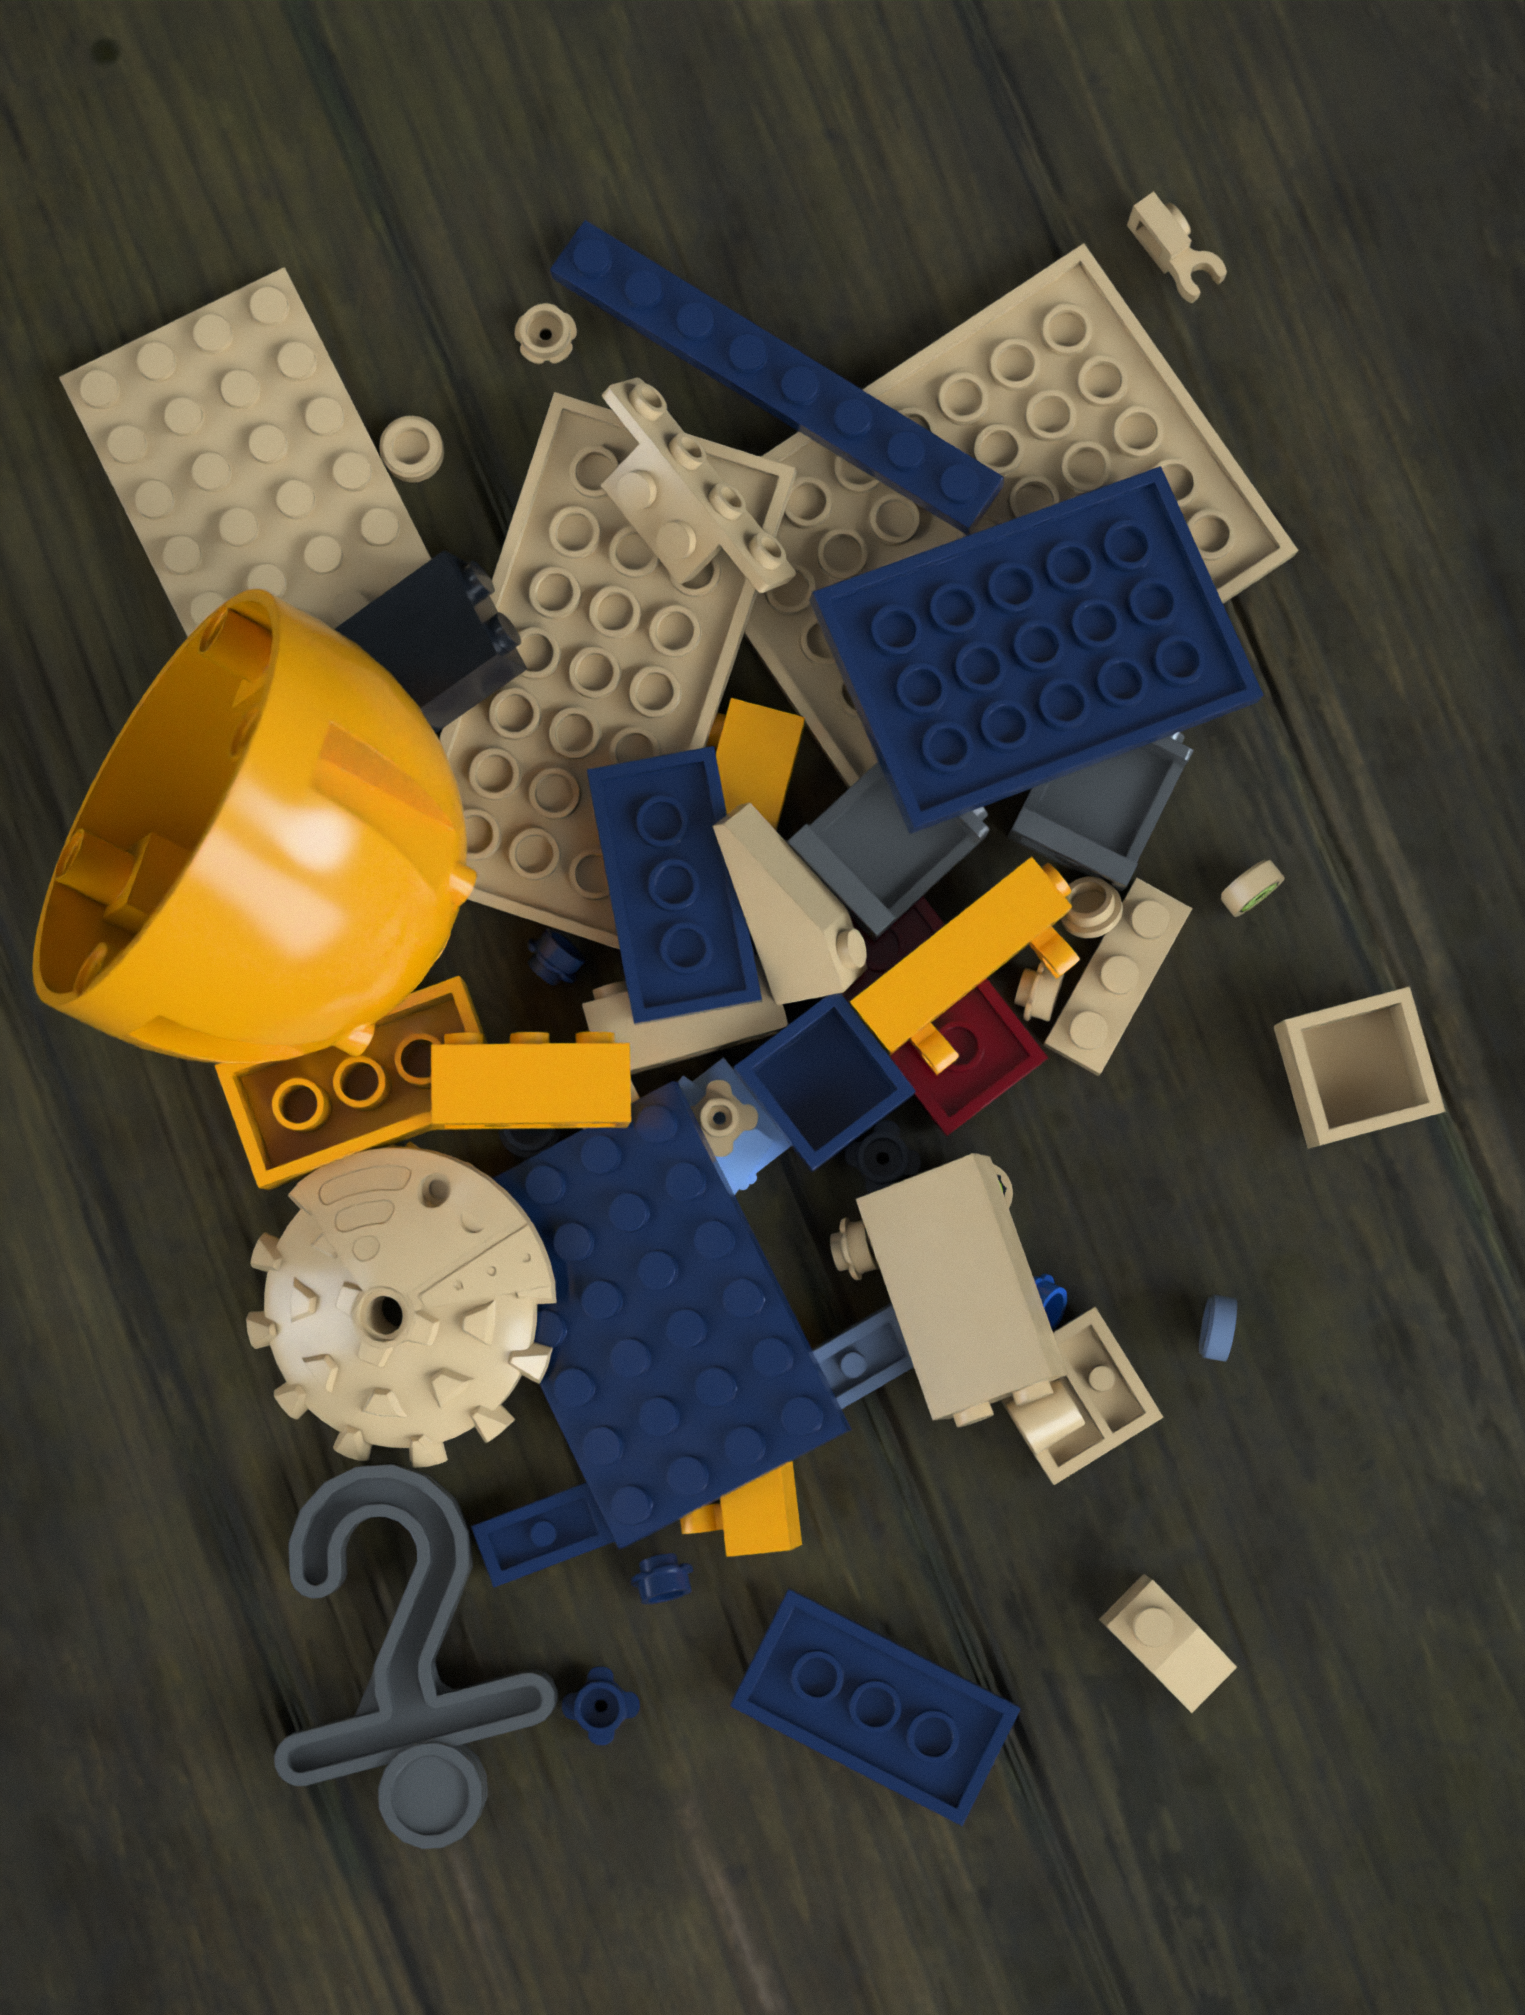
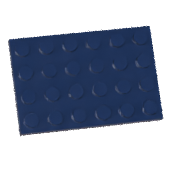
(1035, 648)
(667, 1323)

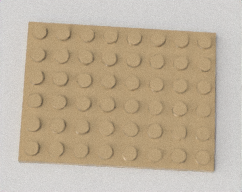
(1054, 398)

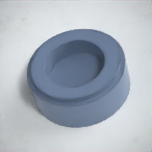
(1218, 1327)

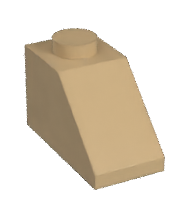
(1168, 1642)

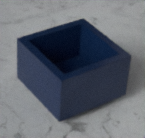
(824, 1080)

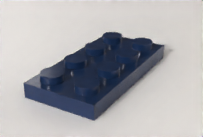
(671, 888)
(875, 1706)

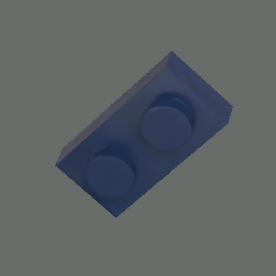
(541, 1534)

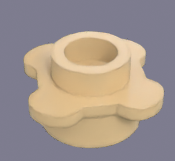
(738, 1117)

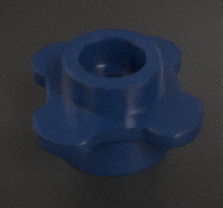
(581, 1705)

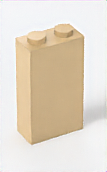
(962, 1290)

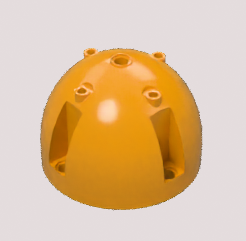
(257, 851)

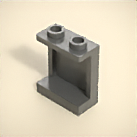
(1103, 813)
(871, 858)

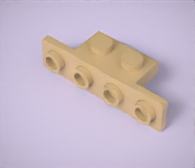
(681, 500)

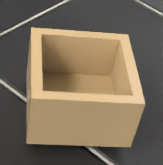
(1358, 1067)

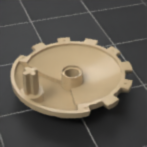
(455, 1262)

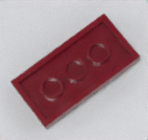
(980, 1027)

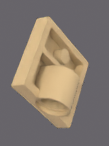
(1091, 1407)

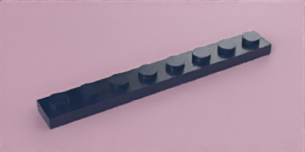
(777, 378)

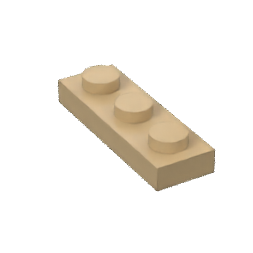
(1117, 977)

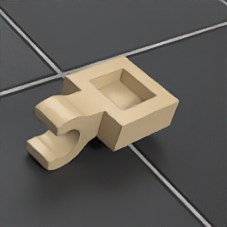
(1165, 237)

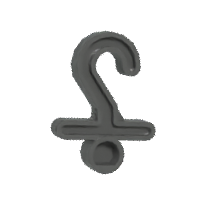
(407, 1712)

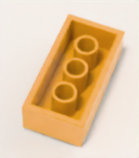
(337, 1104)

